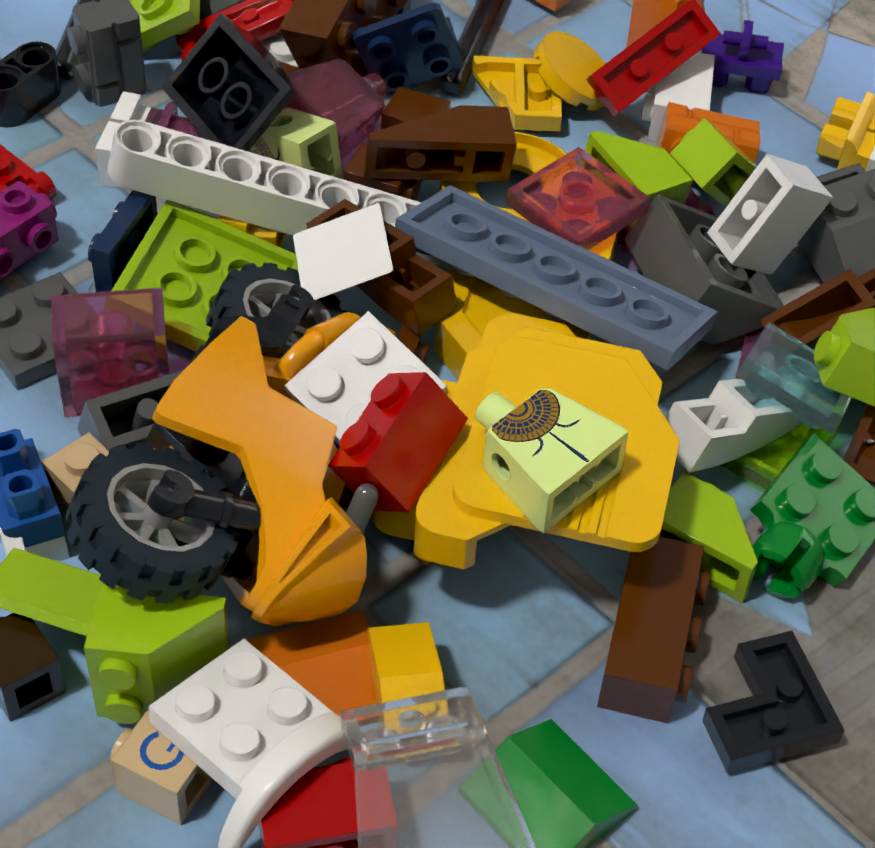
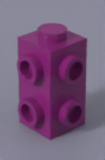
(25, 226)

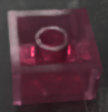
(107, 343)

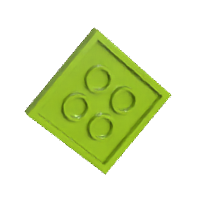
(189, 260)

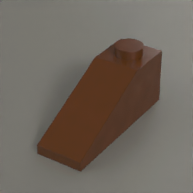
(446, 146)

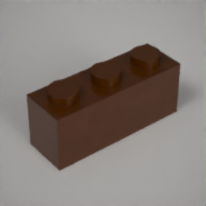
(654, 631)

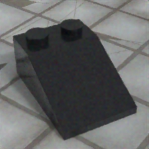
(230, 86)

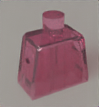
(341, 95)

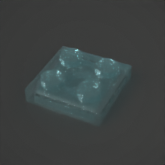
(787, 372)

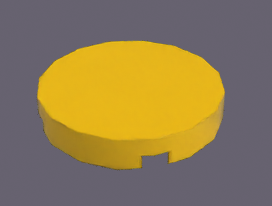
(566, 66)

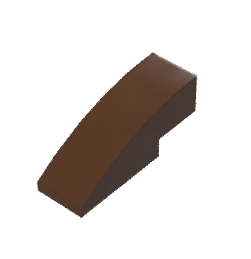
(415, 290)
(821, 307)

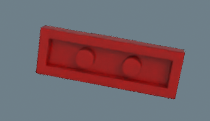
(652, 57)

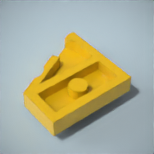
(519, 86)

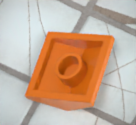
(326, 659)

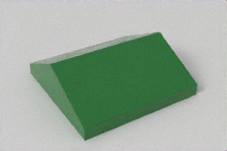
(561, 788)

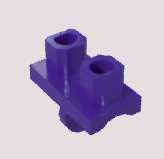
(746, 56)

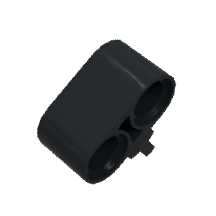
(27, 82)

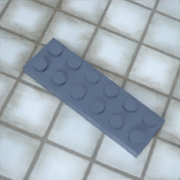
(557, 276)

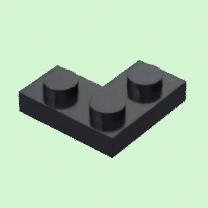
(782, 716)

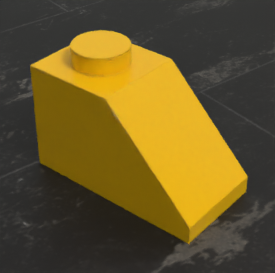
(404, 661)

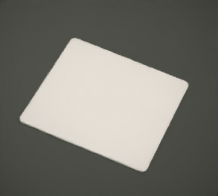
(343, 252)

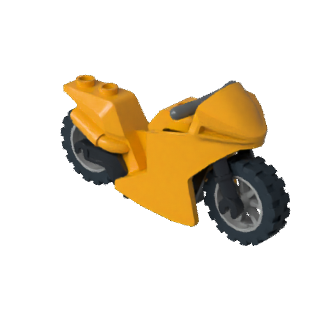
(235, 470)

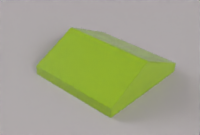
(48, 590)

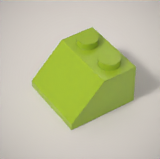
(149, 648)

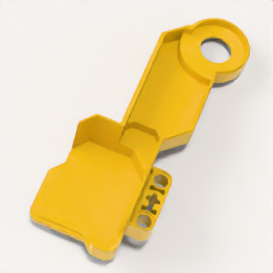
(516, 351)

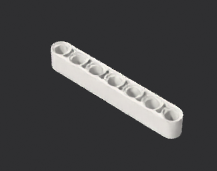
(235, 180)

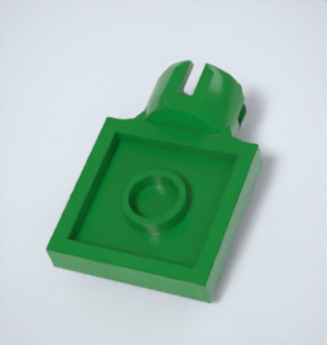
(813, 521)

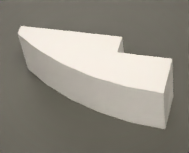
(726, 425)

